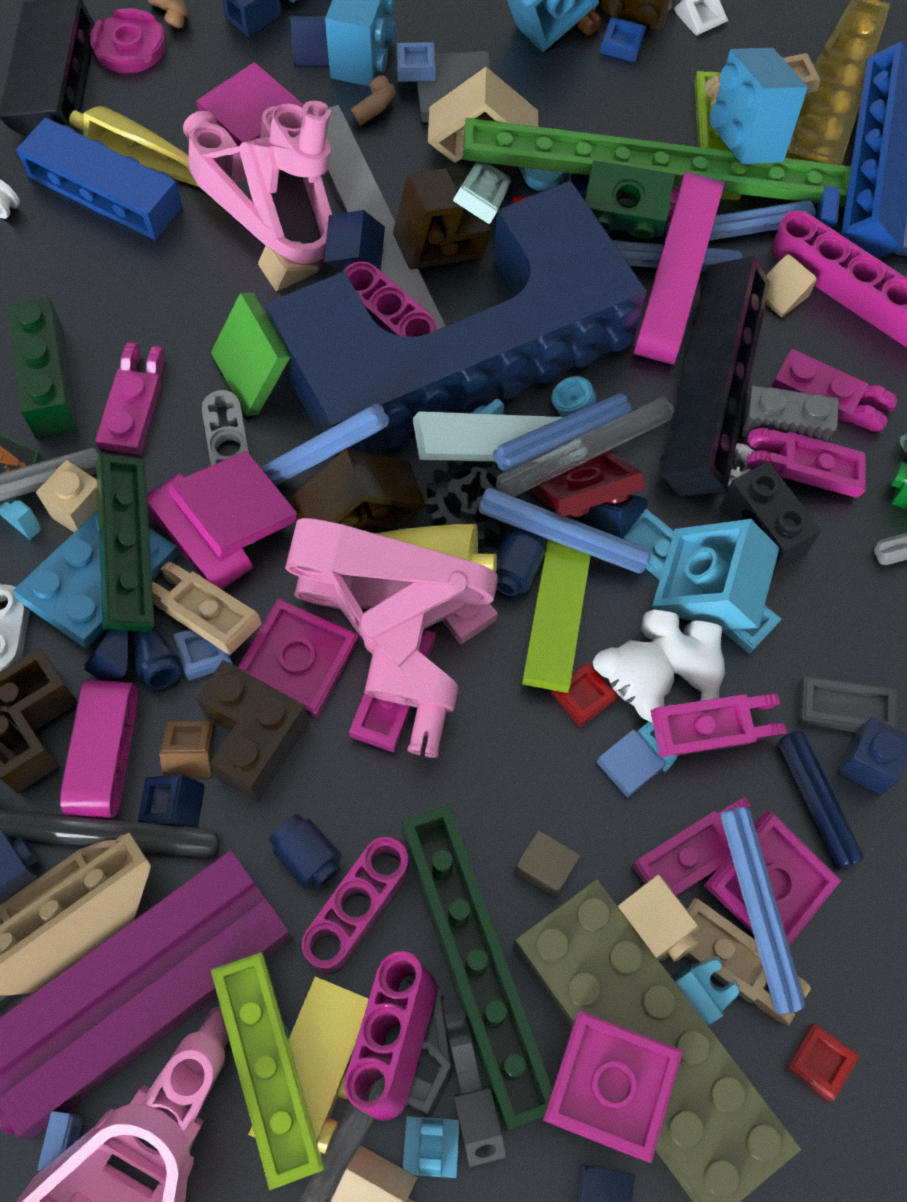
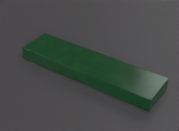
(124, 544)

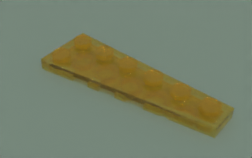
(831, 111)

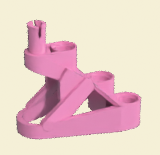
(289, 141)
(405, 593)
(158, 1114)

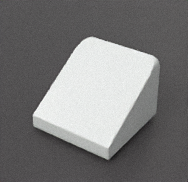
(701, 14)

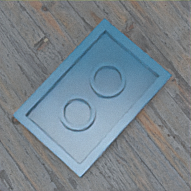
(68, 583)

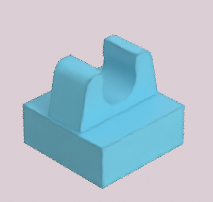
(702, 993)
(431, 1147)

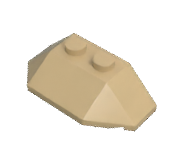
(69, 912)

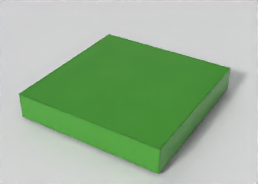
(250, 353)

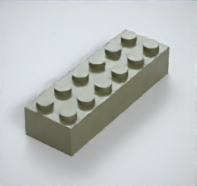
(717, 1126)

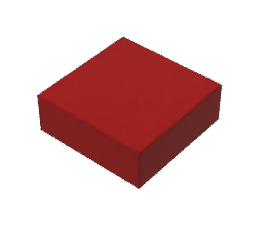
(586, 695)
(822, 1062)

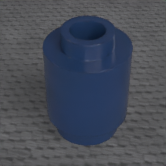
(518, 561)
(305, 852)

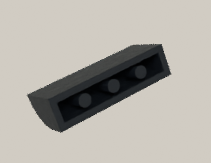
(47, 64)

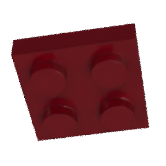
(590, 484)

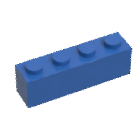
(100, 178)

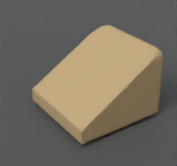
(282, 272)
(788, 285)

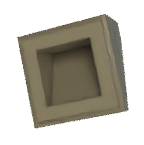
(546, 864)

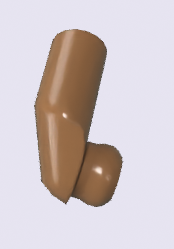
(176, 11)
(374, 104)

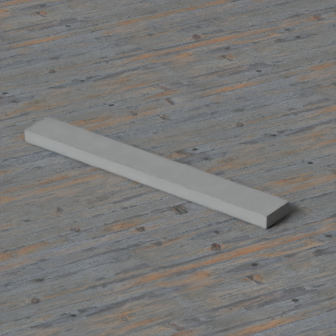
(359, 191)

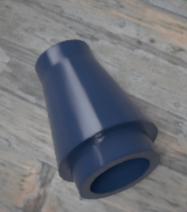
(154, 659)

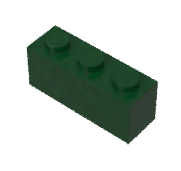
(42, 368)

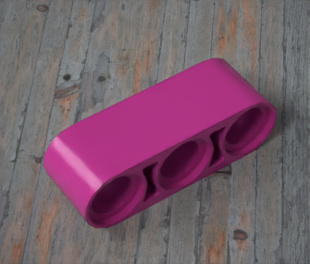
(386, 297)
(191, 543)
(99, 749)
(359, 880)
(398, 1060)

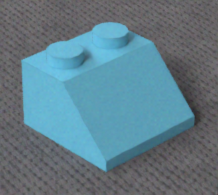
(718, 574)

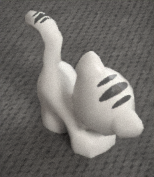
(645, 670)

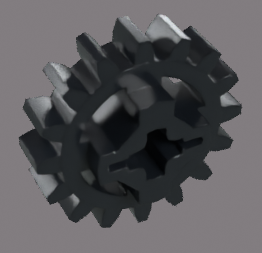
(456, 490)

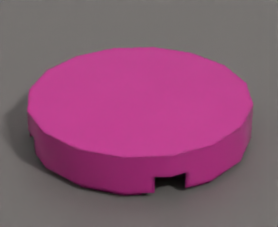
(128, 41)

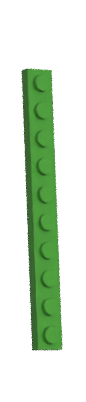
(575, 152)

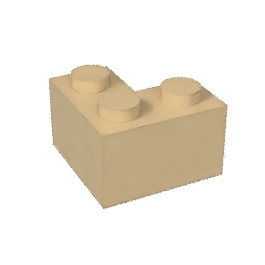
(479, 97)

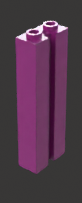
(129, 994)

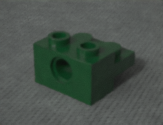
(646, 187)

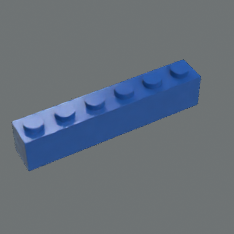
(878, 175)

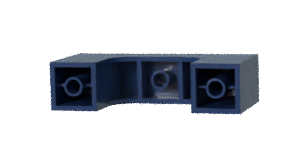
(567, 309)

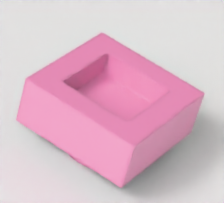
(470, 621)

